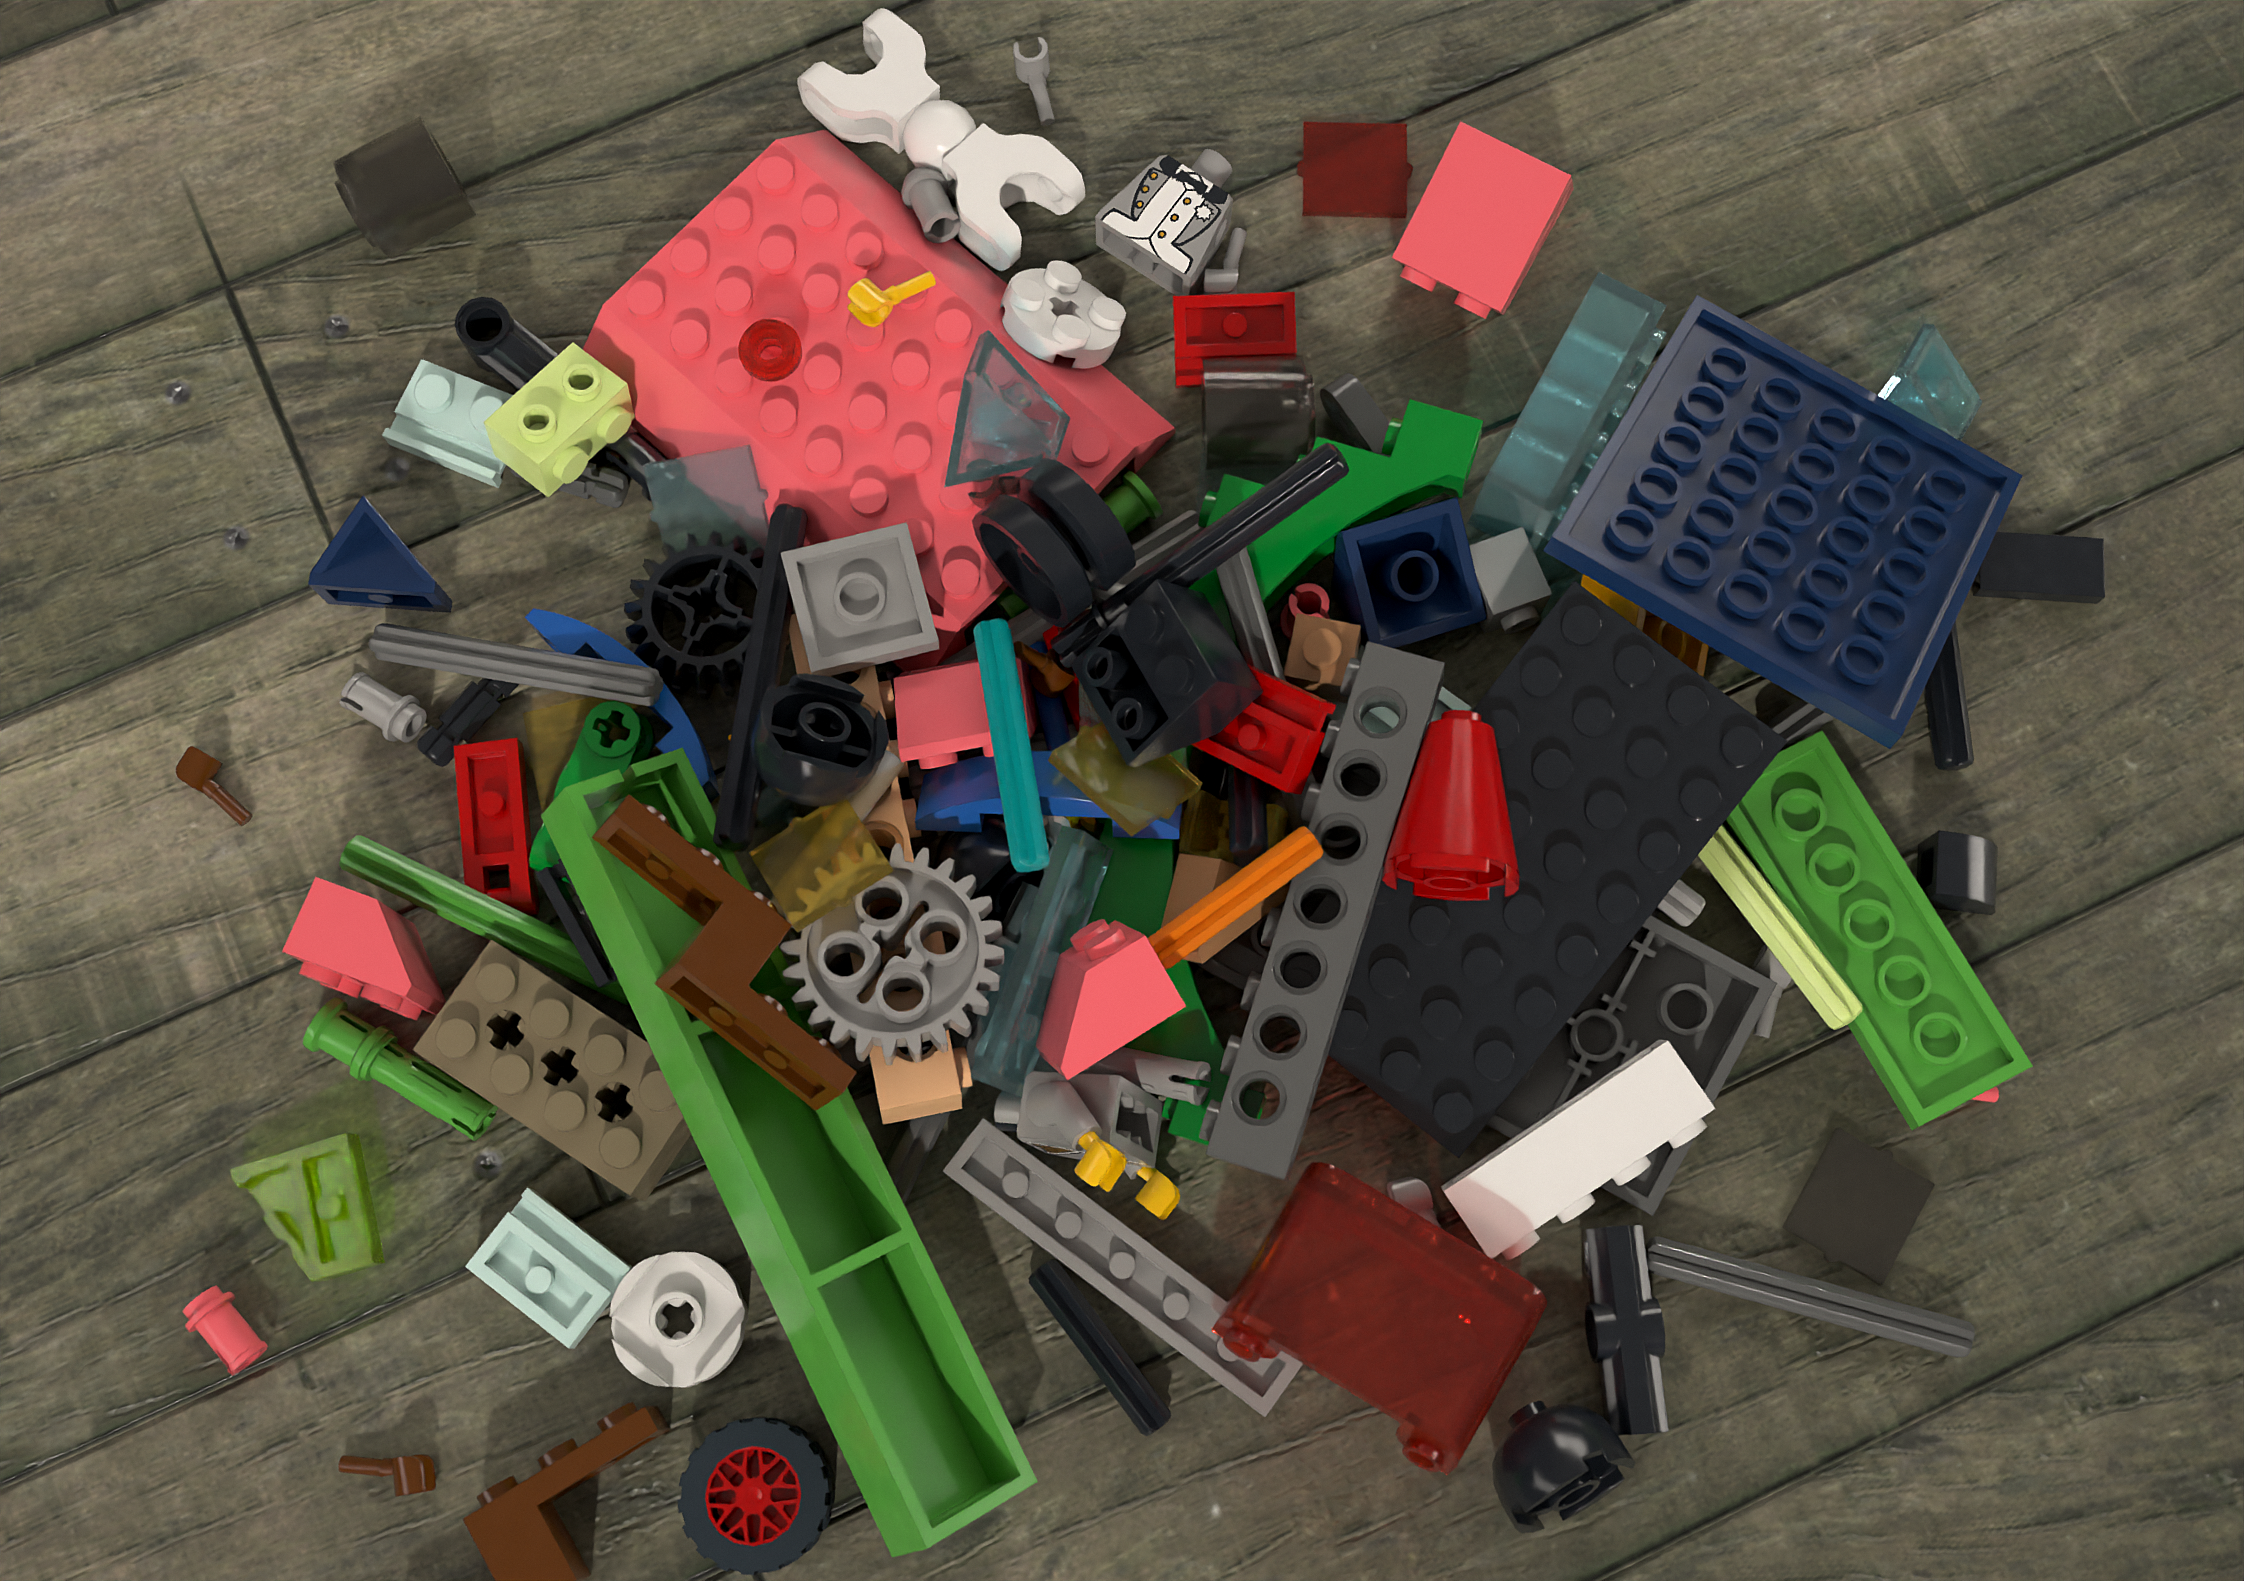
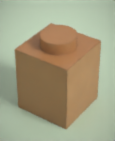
(1321, 655)

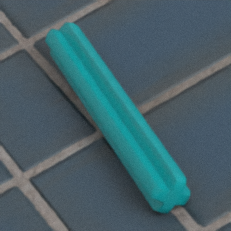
(1011, 746)

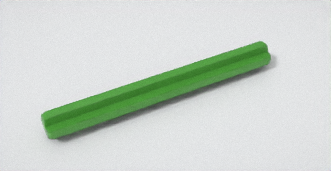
(471, 910)

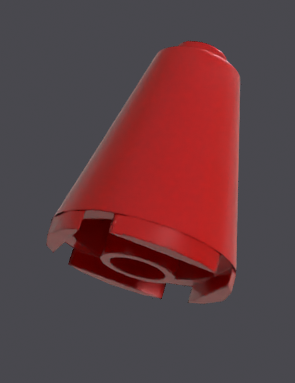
(1454, 816)

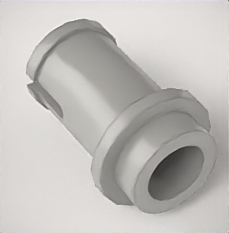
(926, 194)
(395, 715)

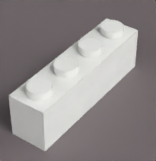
(1578, 1149)

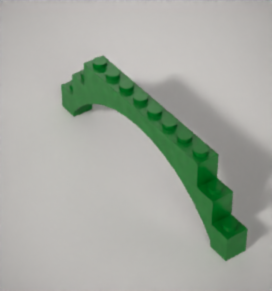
(1428, 458)

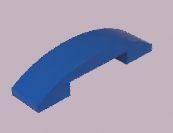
(577, 638)
(964, 791)

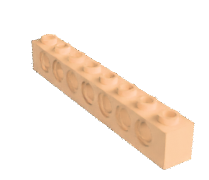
(905, 1087)

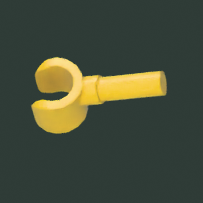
(874, 306)

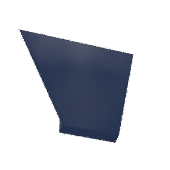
(374, 568)

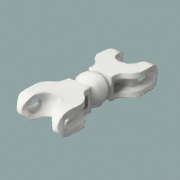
(905, 111)

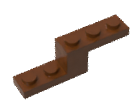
(724, 953)
(518, 1522)

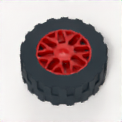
(756, 1495)

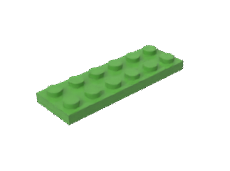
(1850, 890)

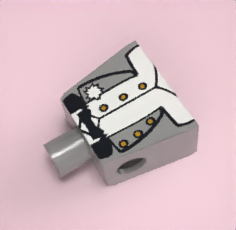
(1170, 221)

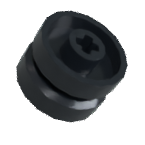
(1054, 542)

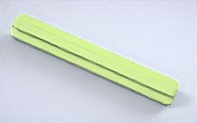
(1780, 930)

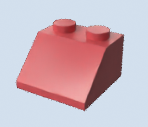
(1103, 996)

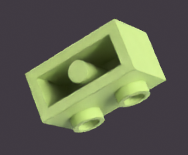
(560, 420)

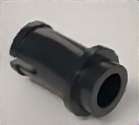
(632, 456)

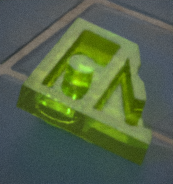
(318, 1205)

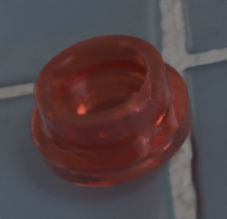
(766, 334)

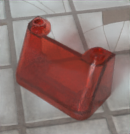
(1384, 1311)

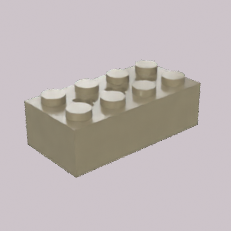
(525, 1082)

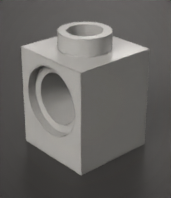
(1509, 582)

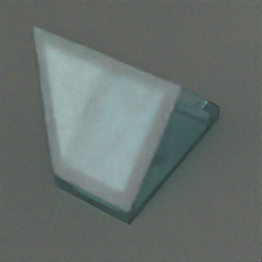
(1931, 382)
(1002, 418)

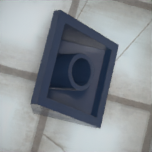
(1407, 575)

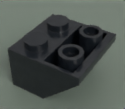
(1165, 674)

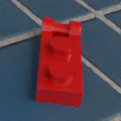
(496, 820)

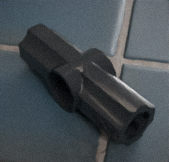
(1625, 1330)

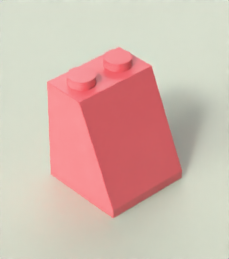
(1482, 221)

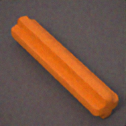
(1235, 896)

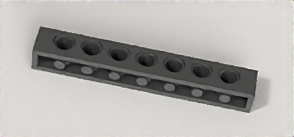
(1410, 689)

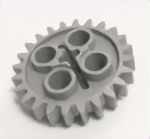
(946, 981)

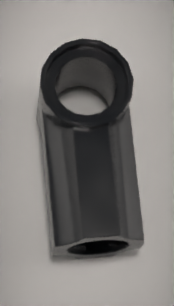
(513, 354)

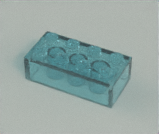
(1571, 412)

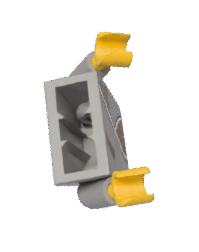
(1093, 1120)

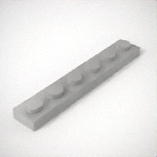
(1112, 1261)

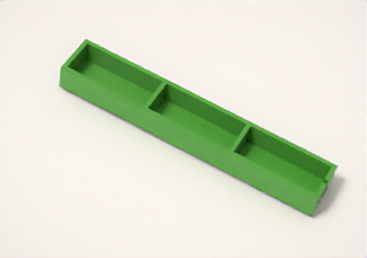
(804, 1200)

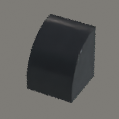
(1958, 872)

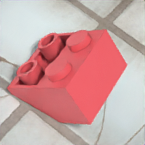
(945, 712)
(362, 943)

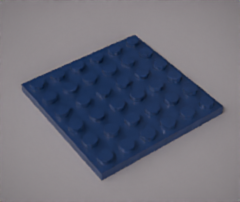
(1788, 520)

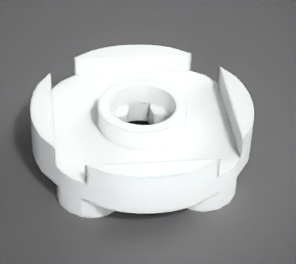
(1061, 315)
(639, 1321)

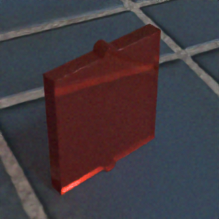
(1354, 170)

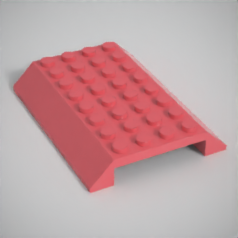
(869, 410)

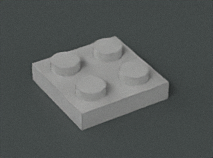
(860, 600)

